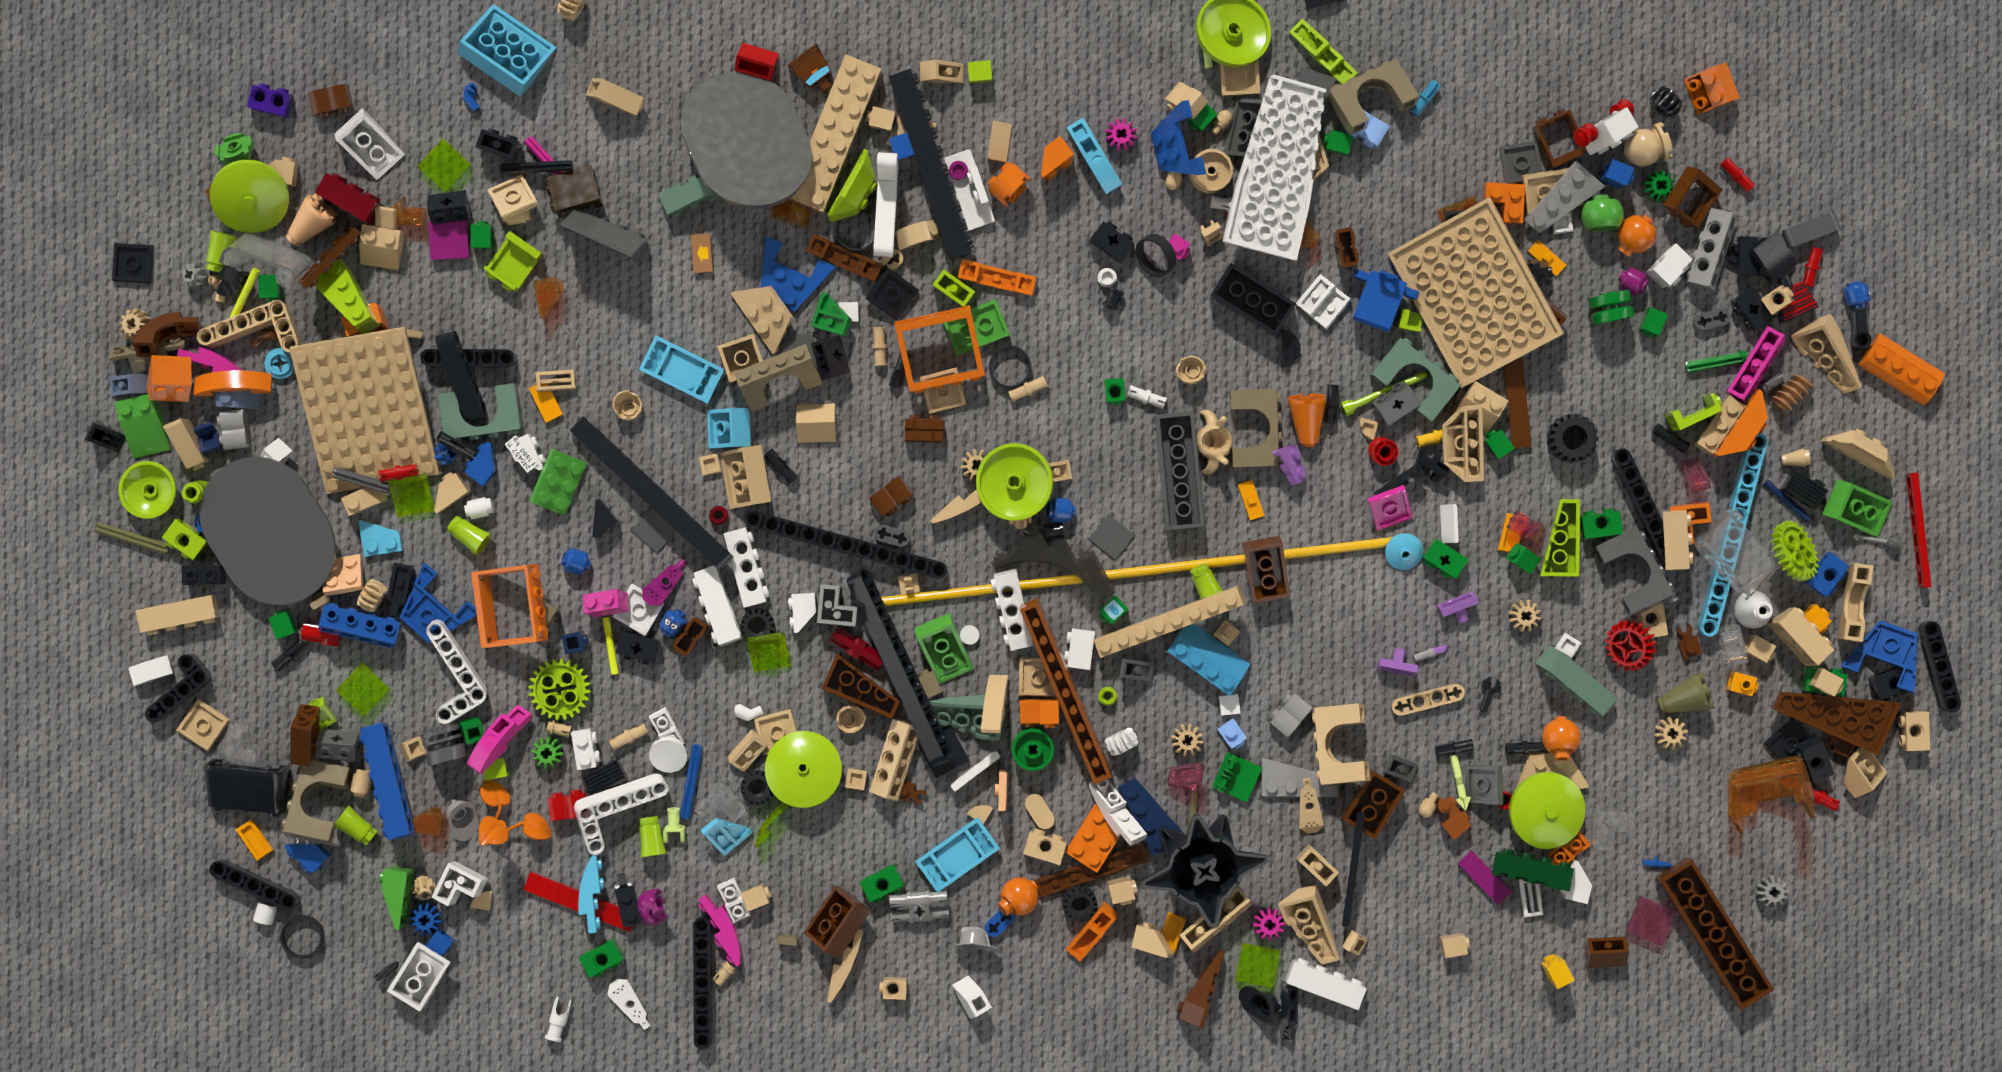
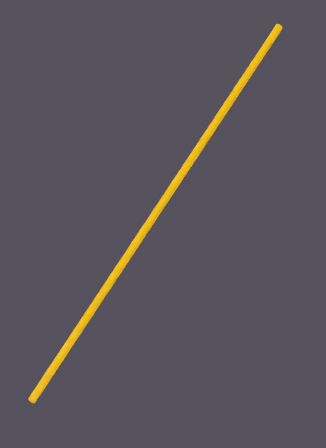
(1132, 572)

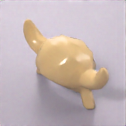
(1214, 441)

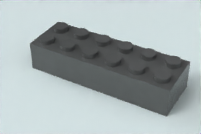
(1179, 470)

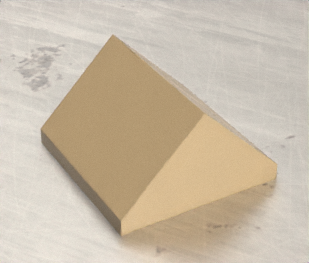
(816, 423)

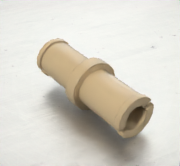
(879, 346)
(1028, 388)
(628, 736)

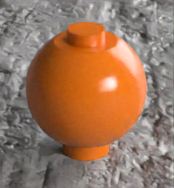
(1636, 234)
(1561, 738)
(1018, 897)

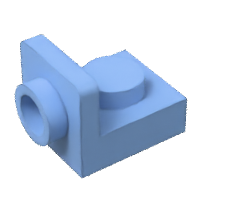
(1232, 734)

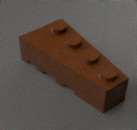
(854, 686)

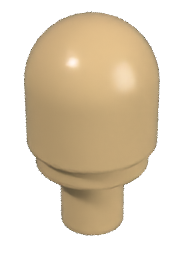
(1222, 121)
(1173, 180)
(1428, 806)

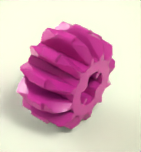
(1121, 141)
(1264, 929)

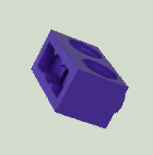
(269, 104)

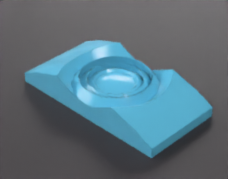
(681, 369)
(957, 854)

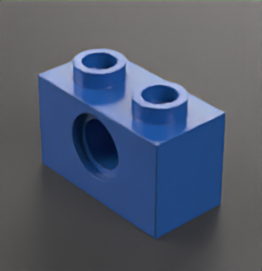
(1617, 174)
(1838, 570)

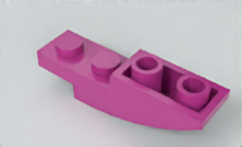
(209, 359)
(496, 737)
(728, 935)

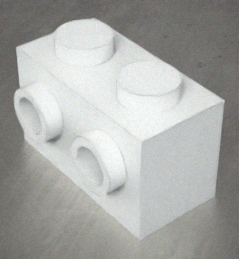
(585, 748)

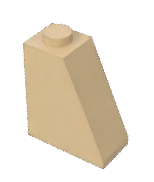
(615, 96)
(186, 443)

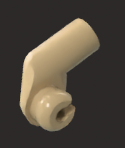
(214, 280)

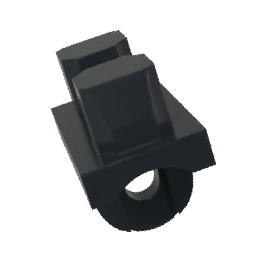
(1439, 470)

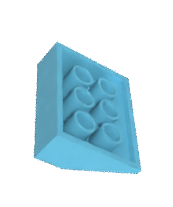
(506, 50)

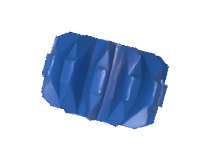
(420, 913)

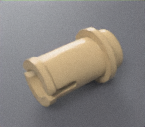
(558, 729)
(724, 973)

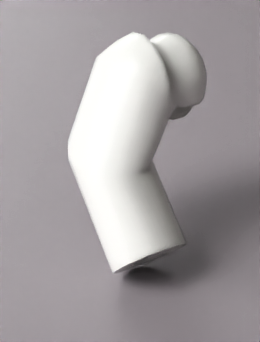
(747, 714)

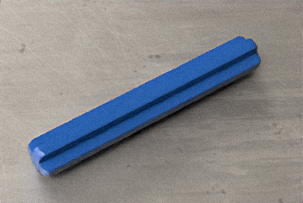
(691, 780)

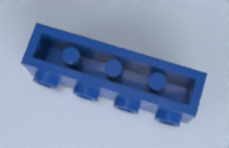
(359, 626)

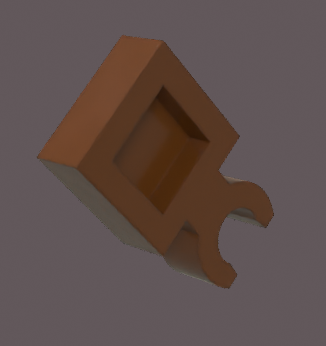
(1689, 644)
(1839, 746)
(908, 791)

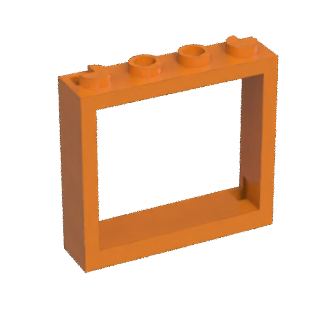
(933, 319)
(485, 606)

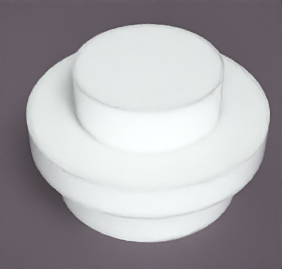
(1107, 277)

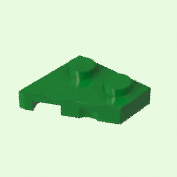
(830, 316)

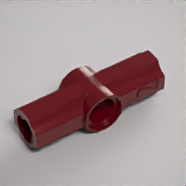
(856, 648)

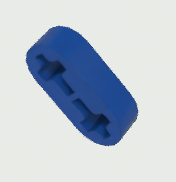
(1001, 927)

